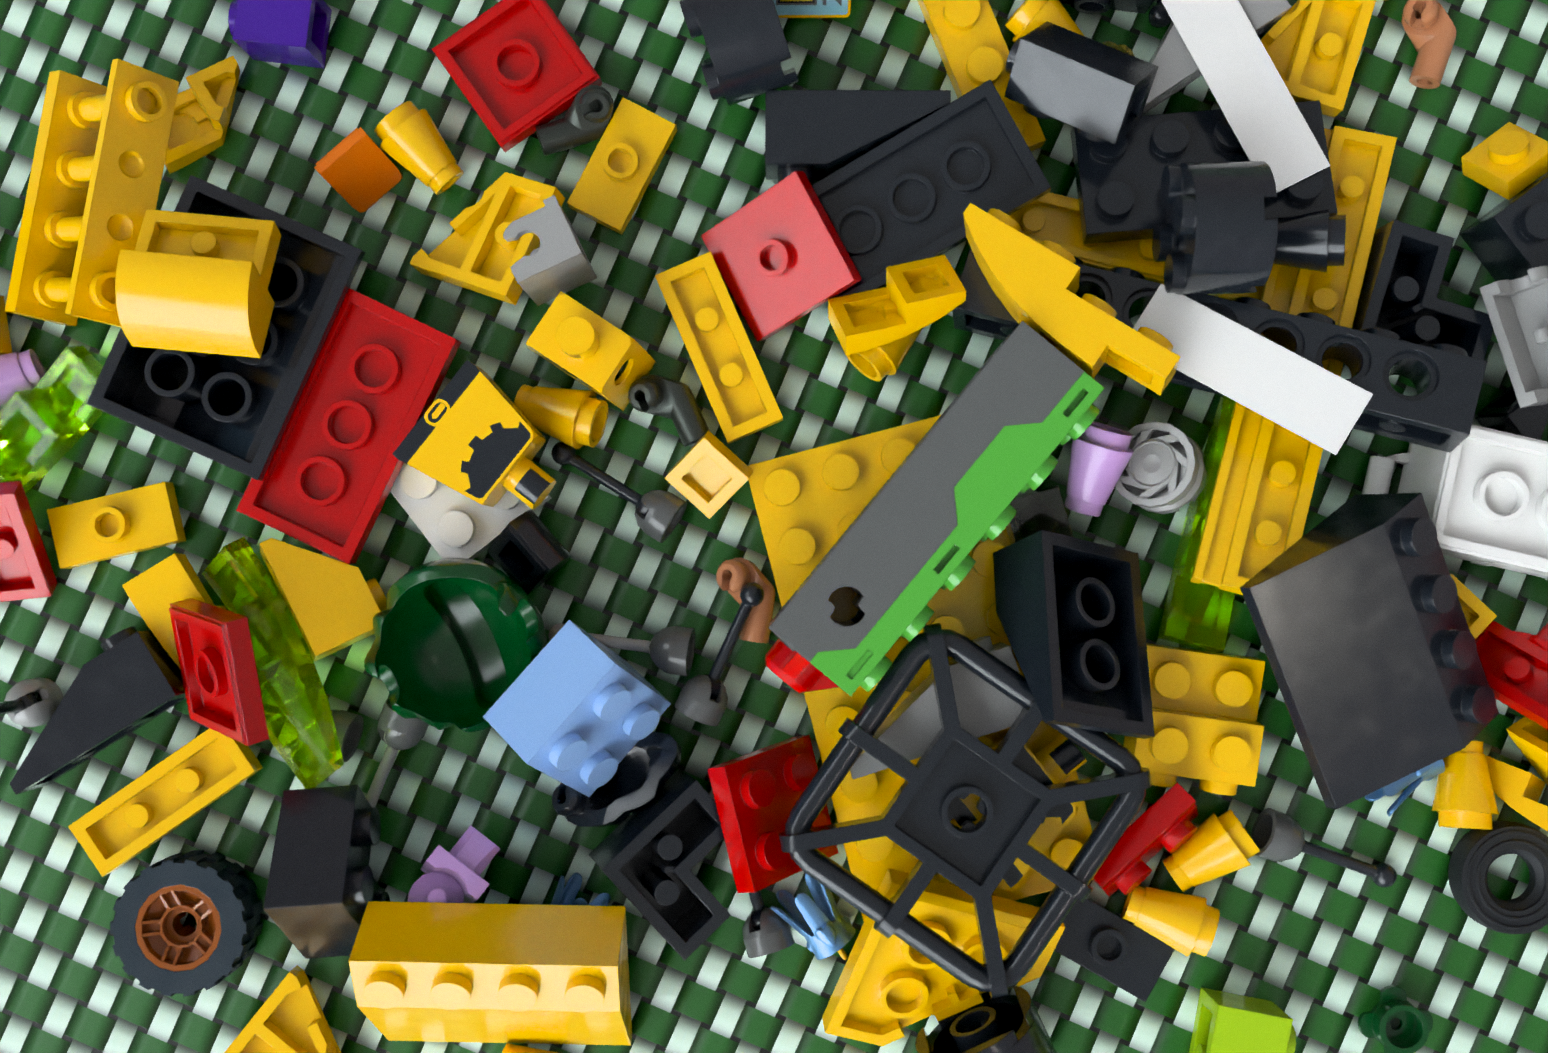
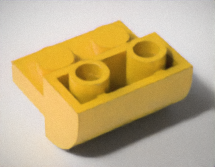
(198, 283)

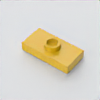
(622, 166)
(116, 525)

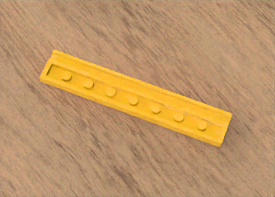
(1265, 468)

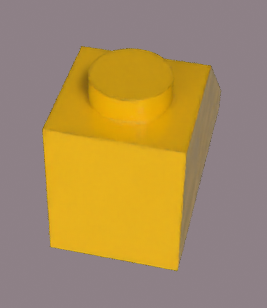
(324, 596)

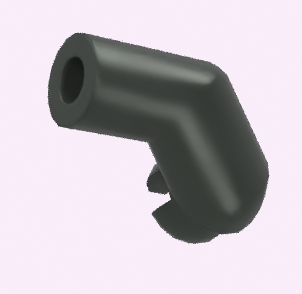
(581, 123)
(669, 400)

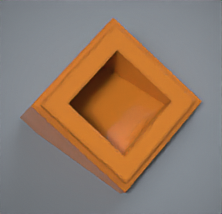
(359, 170)

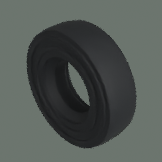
(1469, 877)

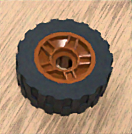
(178, 956)

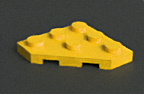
(895, 985)

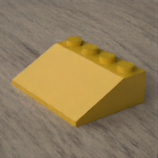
(494, 972)

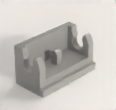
(559, 260)
(1521, 328)

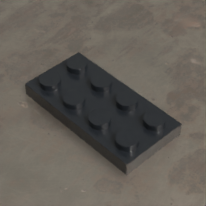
(1123, 180)
(913, 189)

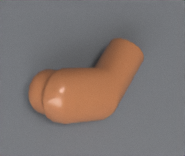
(1432, 37)
(732, 577)

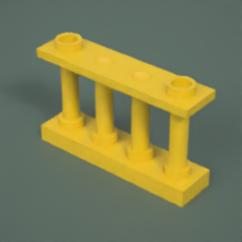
(89, 191)

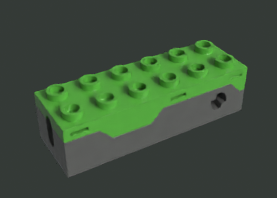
(933, 514)

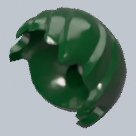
(453, 641)

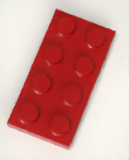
(352, 415)

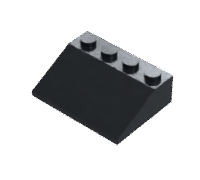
(236, 404)
(1371, 646)

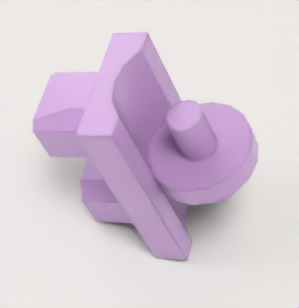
(455, 874)

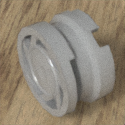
(1163, 470)

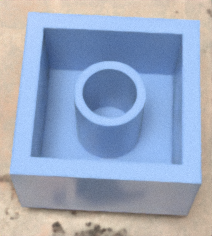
(577, 710)

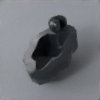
(633, 786)

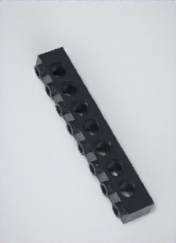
(1443, 374)

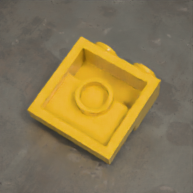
(1202, 719)

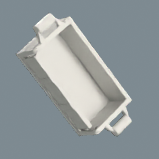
(1481, 497)

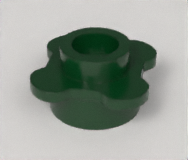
(1413, 1026)

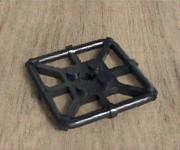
(972, 854)

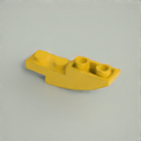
(1040, 288)

